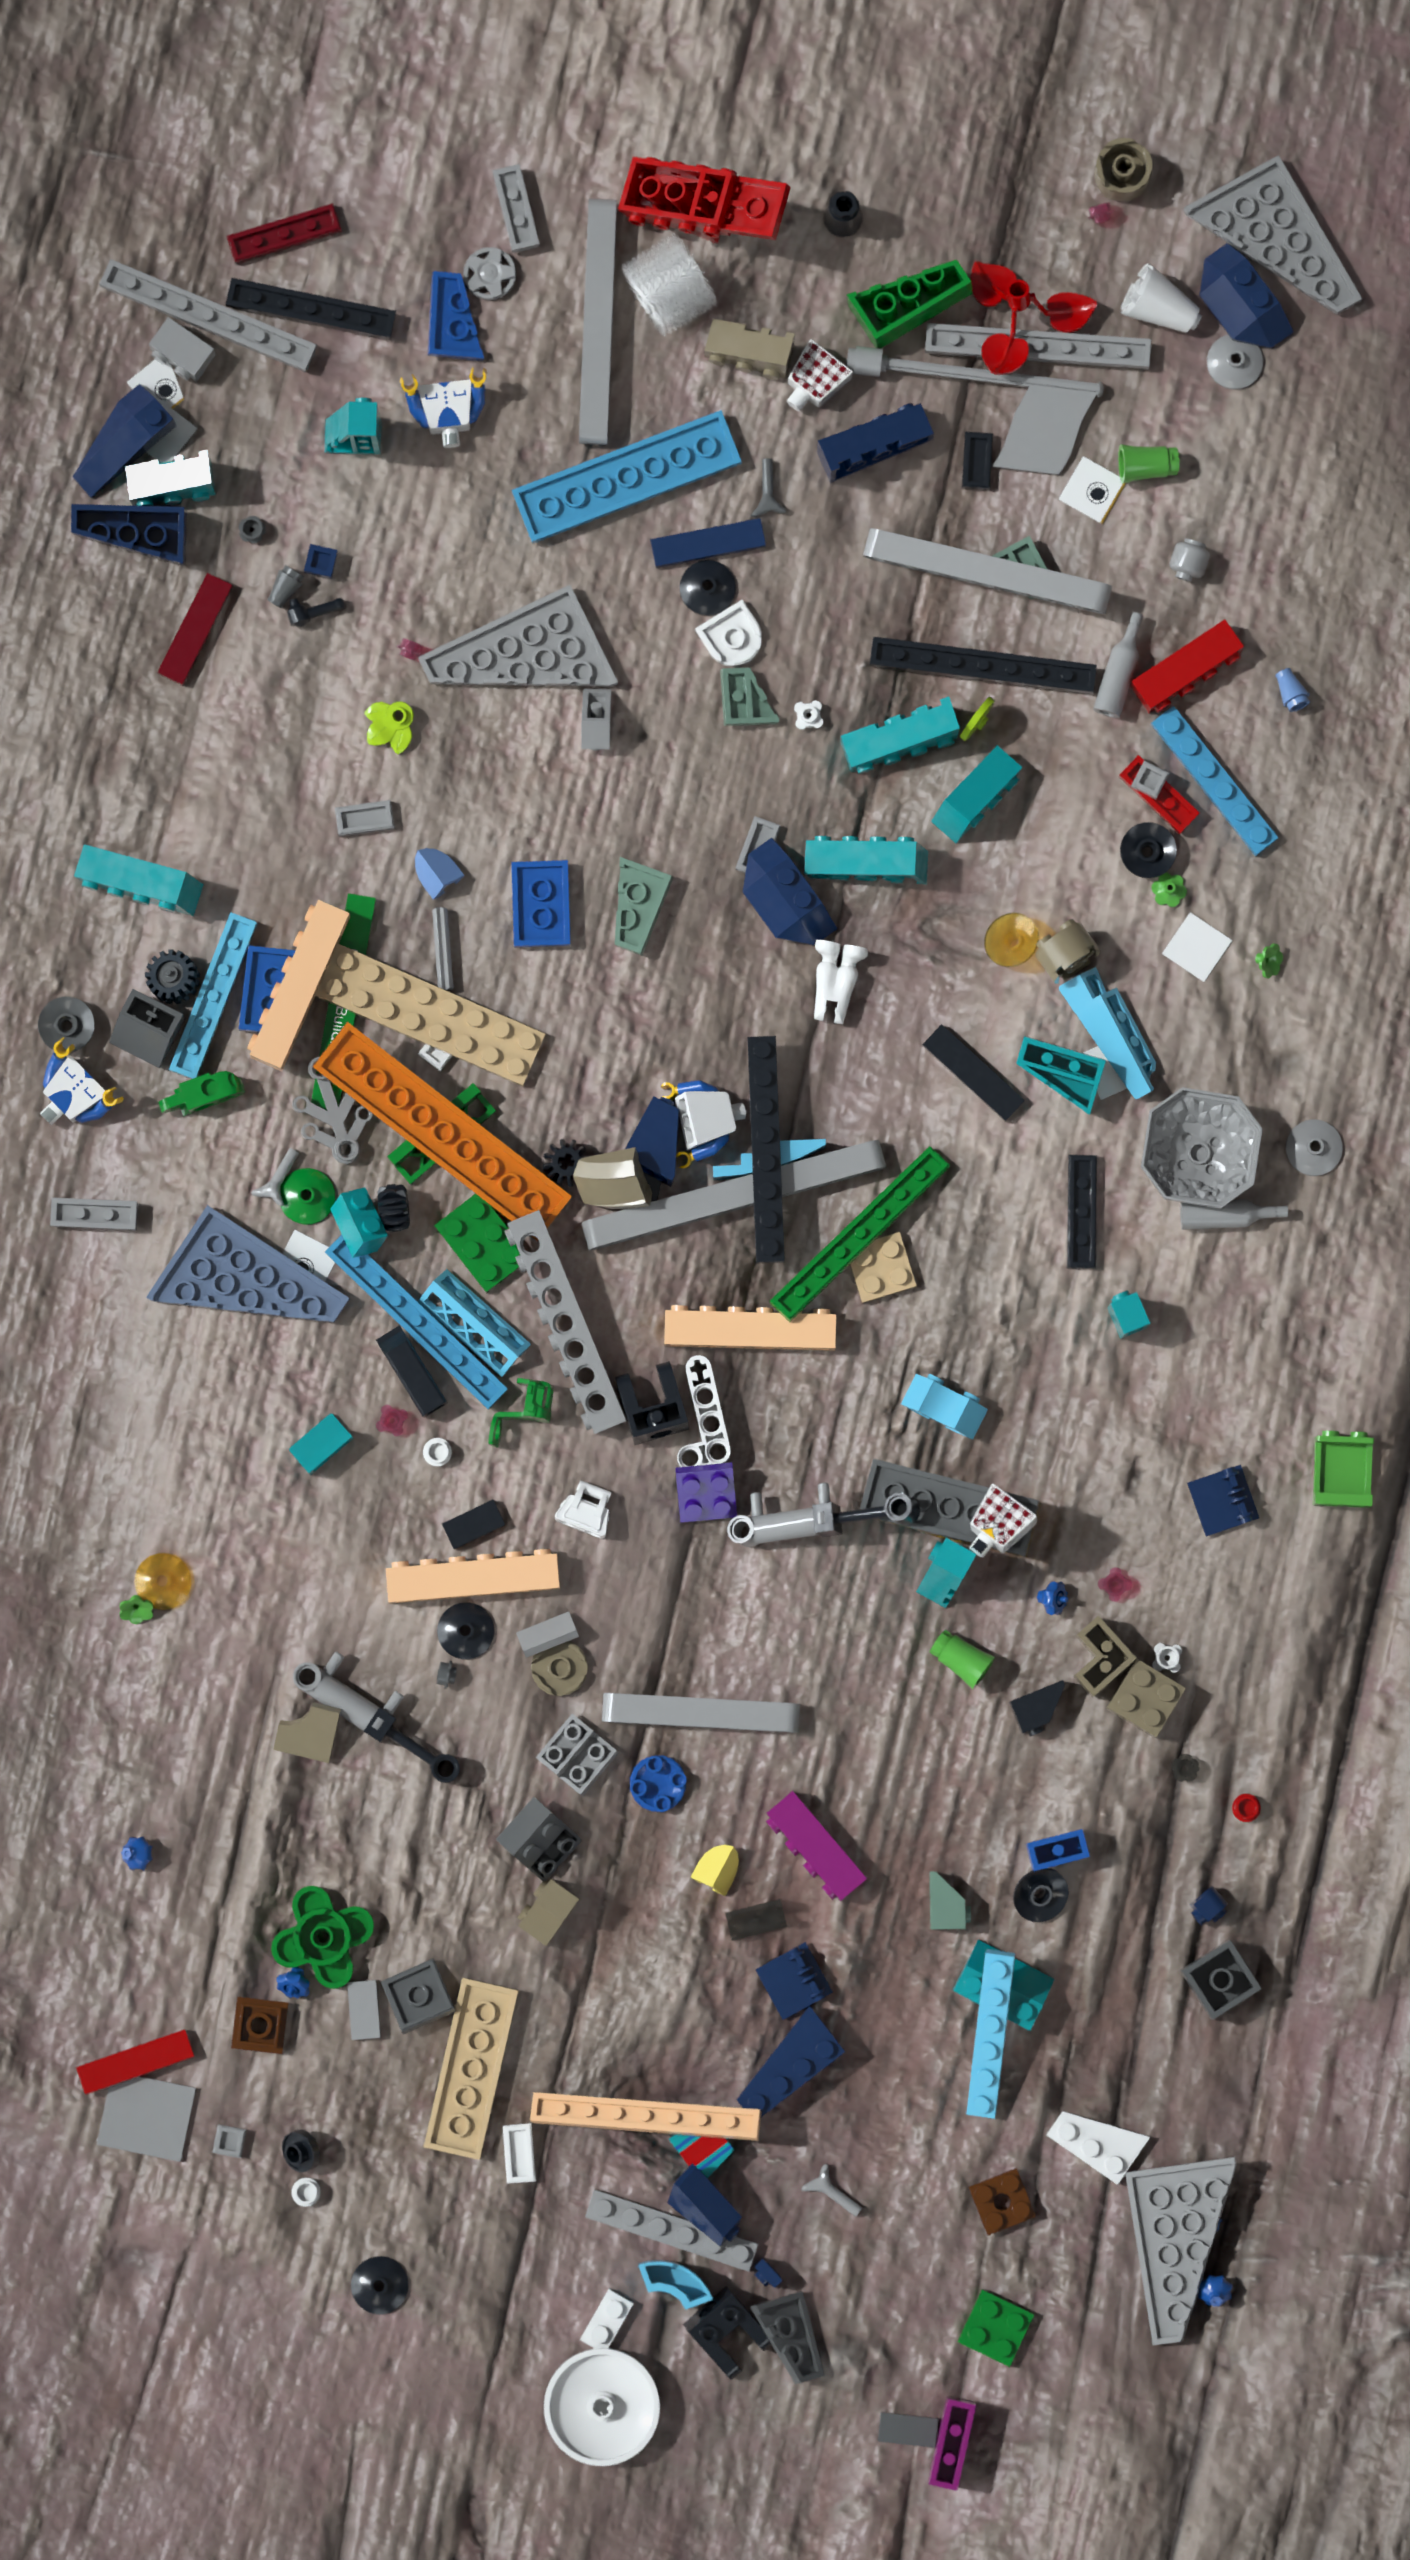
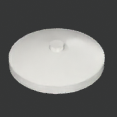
(601, 2407)

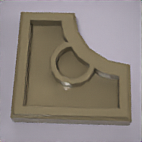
(310, 1735)

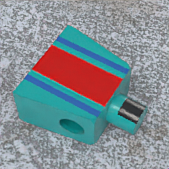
(702, 2151)

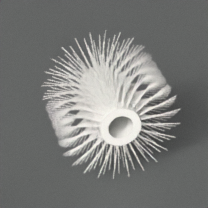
(668, 283)

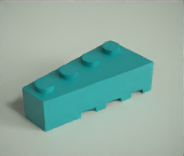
(138, 879)

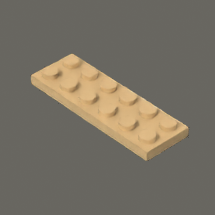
(471, 2068)

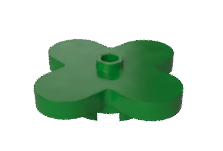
(301, 1944)

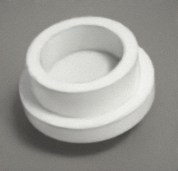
(437, 1452)
(306, 2192)

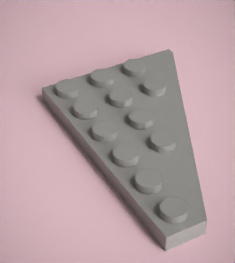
(1275, 227)

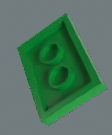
(480, 1241)

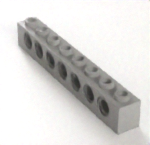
(611, 1413)

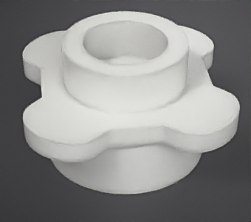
(805, 722)
(1160, 1662)

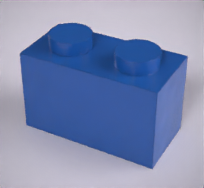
(1057, 1850)

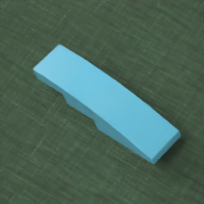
(790, 1152)

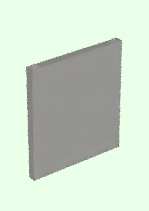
(147, 2117)

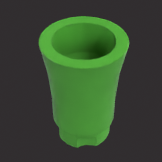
(1147, 462)
(962, 1658)

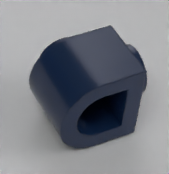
(1208, 1906)

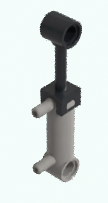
(822, 1519)
(365, 1714)

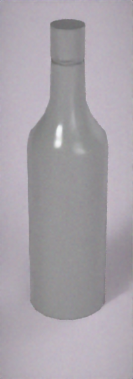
(1119, 672)
(1235, 1214)

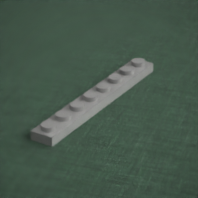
(208, 315)
(1044, 346)

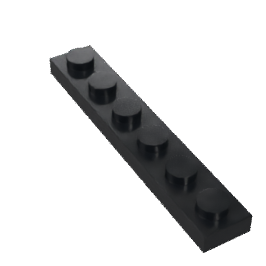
(311, 308)

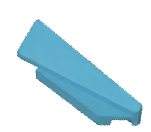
(1112, 1029)

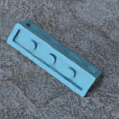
(476, 1318)

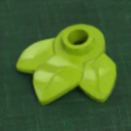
(387, 728)

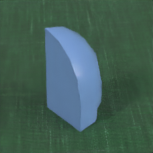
(436, 871)

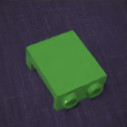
(1343, 1470)

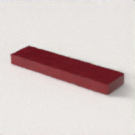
(284, 233)
(195, 629)

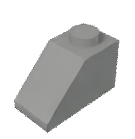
(596, 719)

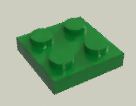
(995, 2328)

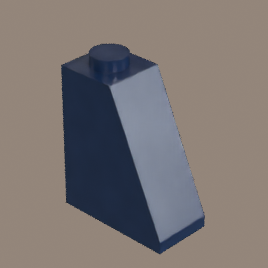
(657, 1140)
(704, 2206)

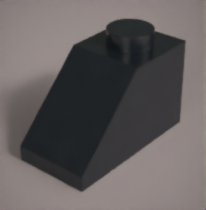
(1036, 1708)

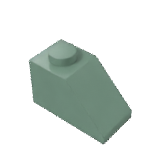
(946, 1905)

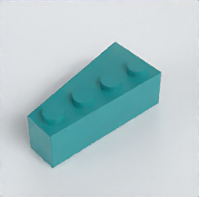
(901, 737)
(866, 859)

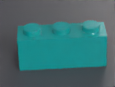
(1027, 1990)

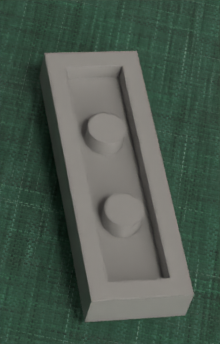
(515, 208)
(94, 1214)

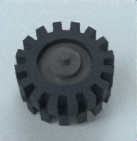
(172, 976)

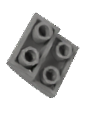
(577, 1755)

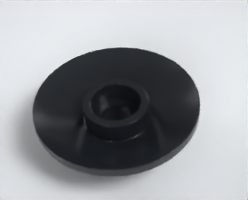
(707, 601)
(1151, 836)
(465, 1646)
(1048, 1902)
(388, 2272)

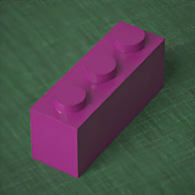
(951, 2443)

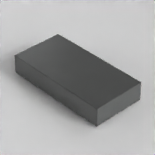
(907, 2429)

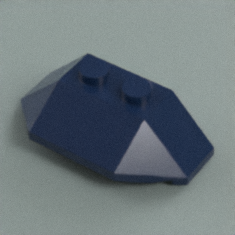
(1242, 300)
(784, 897)

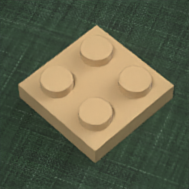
(883, 1269)

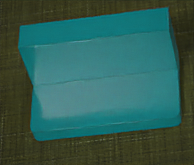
(320, 1444)

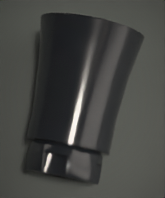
(843, 223)

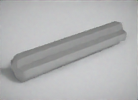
(442, 948)

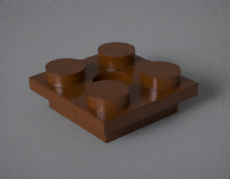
(273, 2012)
(1018, 2210)

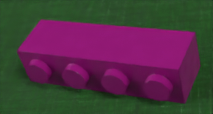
(816, 1846)

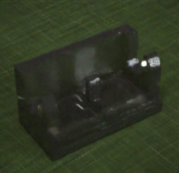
(756, 1919)

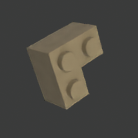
(1109, 1656)
(548, 1911)

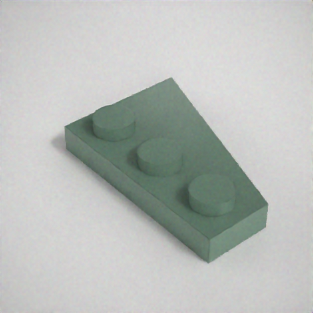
(639, 904)

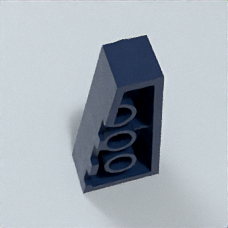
(874, 441)
(141, 529)
(795, 2061)

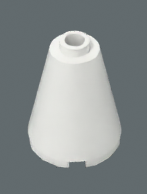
(1160, 302)

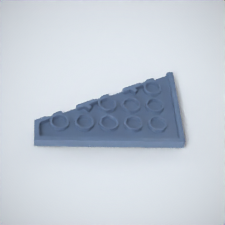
(238, 1272)

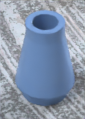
(1292, 691)

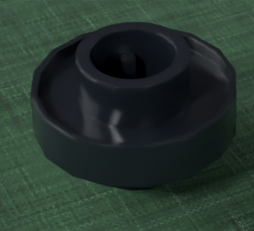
(301, 2150)

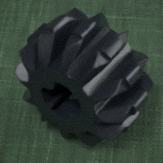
(561, 1154)
(394, 1207)

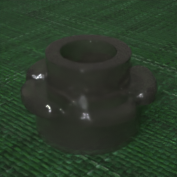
(1185, 1760)

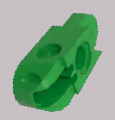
(203, 1093)

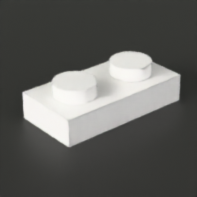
(606, 2320)

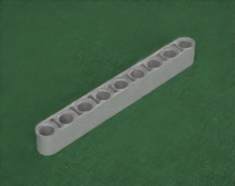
(598, 321)
(987, 571)

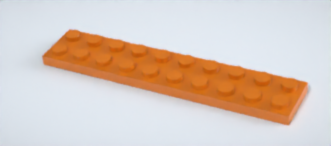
(438, 1128)

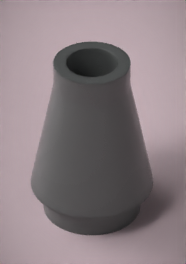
(285, 585)

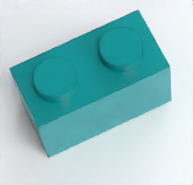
(359, 1222)
(1128, 1314)

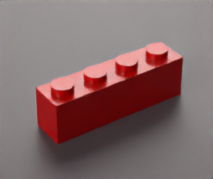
(1187, 666)

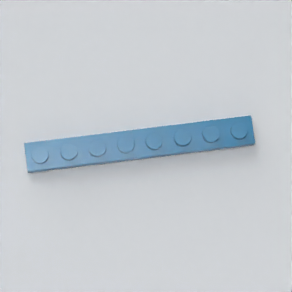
(419, 1323)

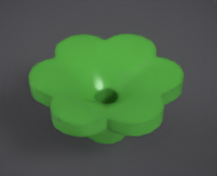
(1165, 896)
(1270, 960)
(136, 1609)

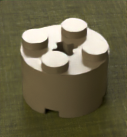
(1112, 181)
(1066, 951)

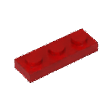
(1168, 804)

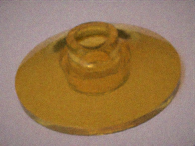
(1006, 930)
(177, 1576)

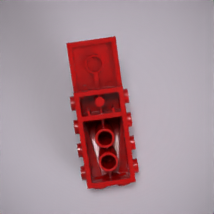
(702, 200)

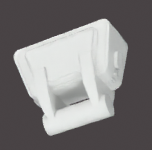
(584, 1514)

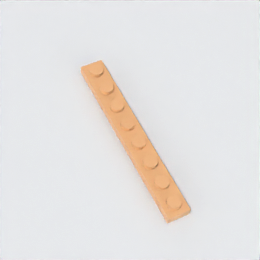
(645, 2116)

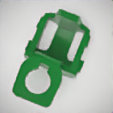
(532, 1410)

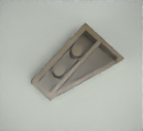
(749, 349)

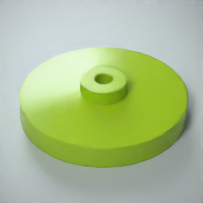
(978, 720)

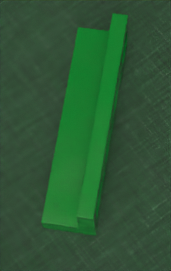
(407, 1150)

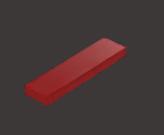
(135, 2062)

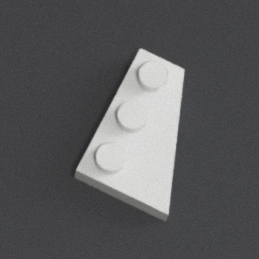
(1098, 2144)

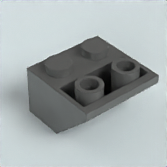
(146, 1028)
(539, 1839)

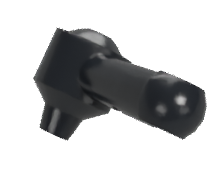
(300, 615)

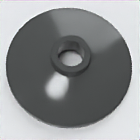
(63, 1010)

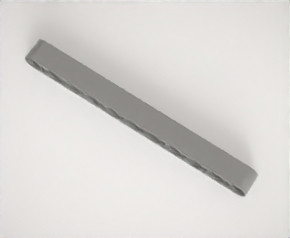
(730, 1196)

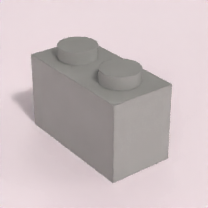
(181, 350)

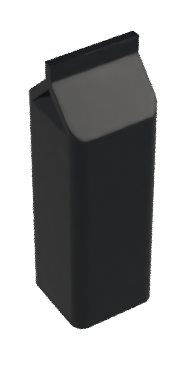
(411, 1371)

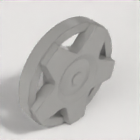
(489, 273)

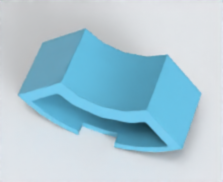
(945, 1406)
(675, 2279)

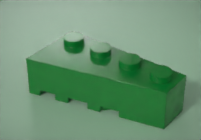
(904, 304)

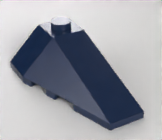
(128, 433)

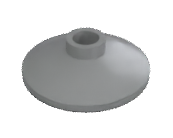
(1228, 373)
(1305, 1159)

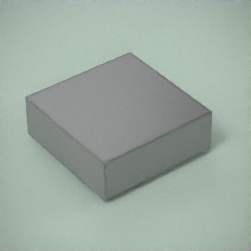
(1150, 780)
(229, 2141)

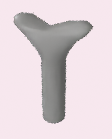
(272, 1188)
(824, 2185)

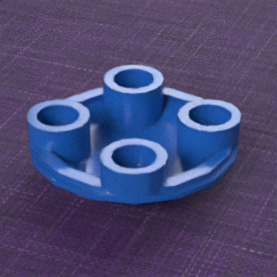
(658, 1783)

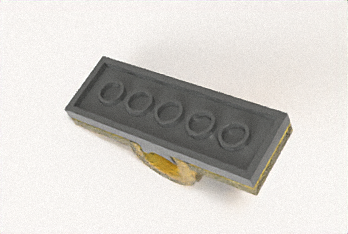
(944, 1502)

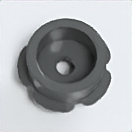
(246, 524)
(446, 1674)

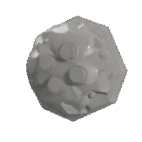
(1201, 1148)

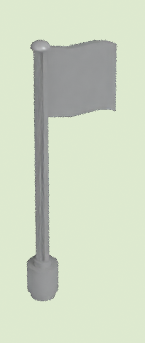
(1042, 425)

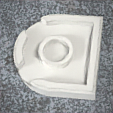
(732, 636)

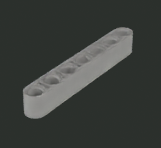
(701, 1712)

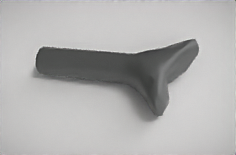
(768, 501)

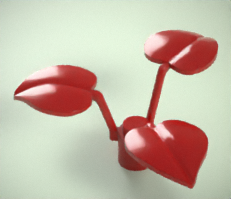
(995, 282)

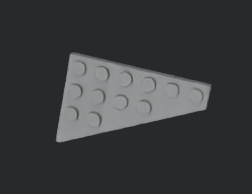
(531, 646)
(1174, 2228)

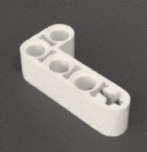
(702, 1412)

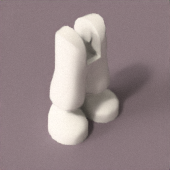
(834, 982)

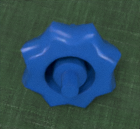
(1053, 1598)
(137, 1853)
(293, 1983)
(1215, 2290)

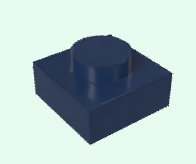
(320, 561)
(767, 2274)

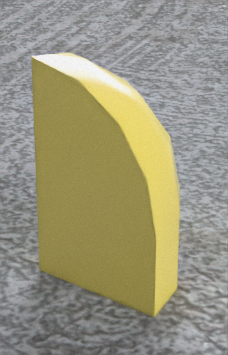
(717, 1868)

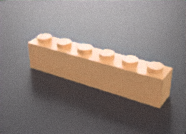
(298, 988)
(749, 1329)
(472, 1578)

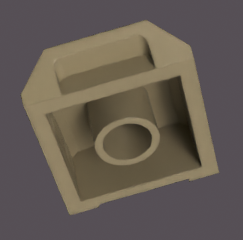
(613, 1180)

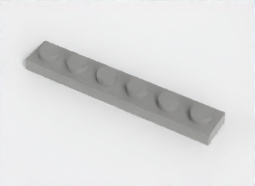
(668, 2230)

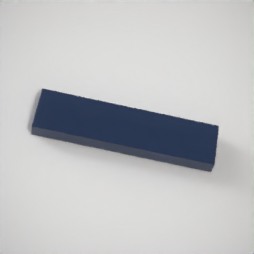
(708, 543)

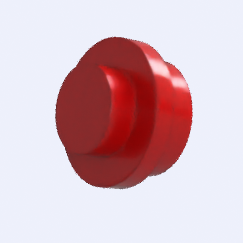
(1246, 1807)

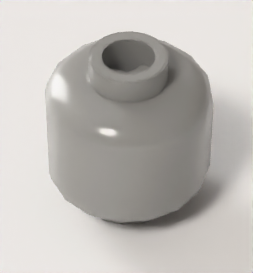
(1189, 559)

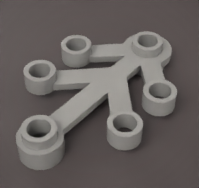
(334, 1117)

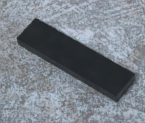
(973, 1073)
(1081, 1212)

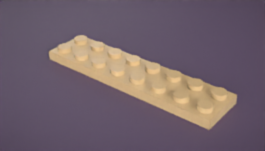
(430, 1015)

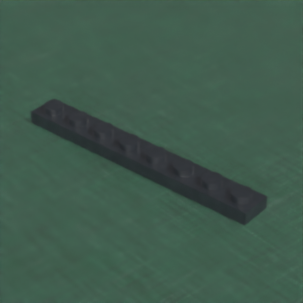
(983, 665)
(765, 1149)

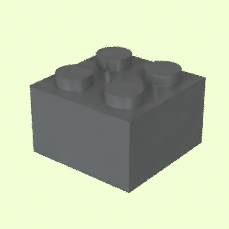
(1220, 1979)

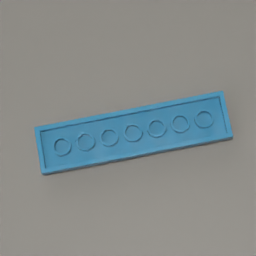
(626, 476)

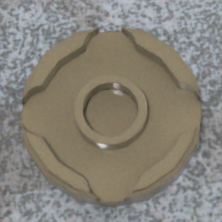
(560, 1669)

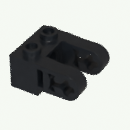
(656, 1420)
(716, 2321)

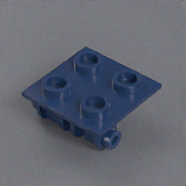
(1223, 1500)
(794, 1981)

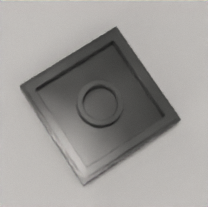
(418, 1996)

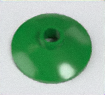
(311, 1210)

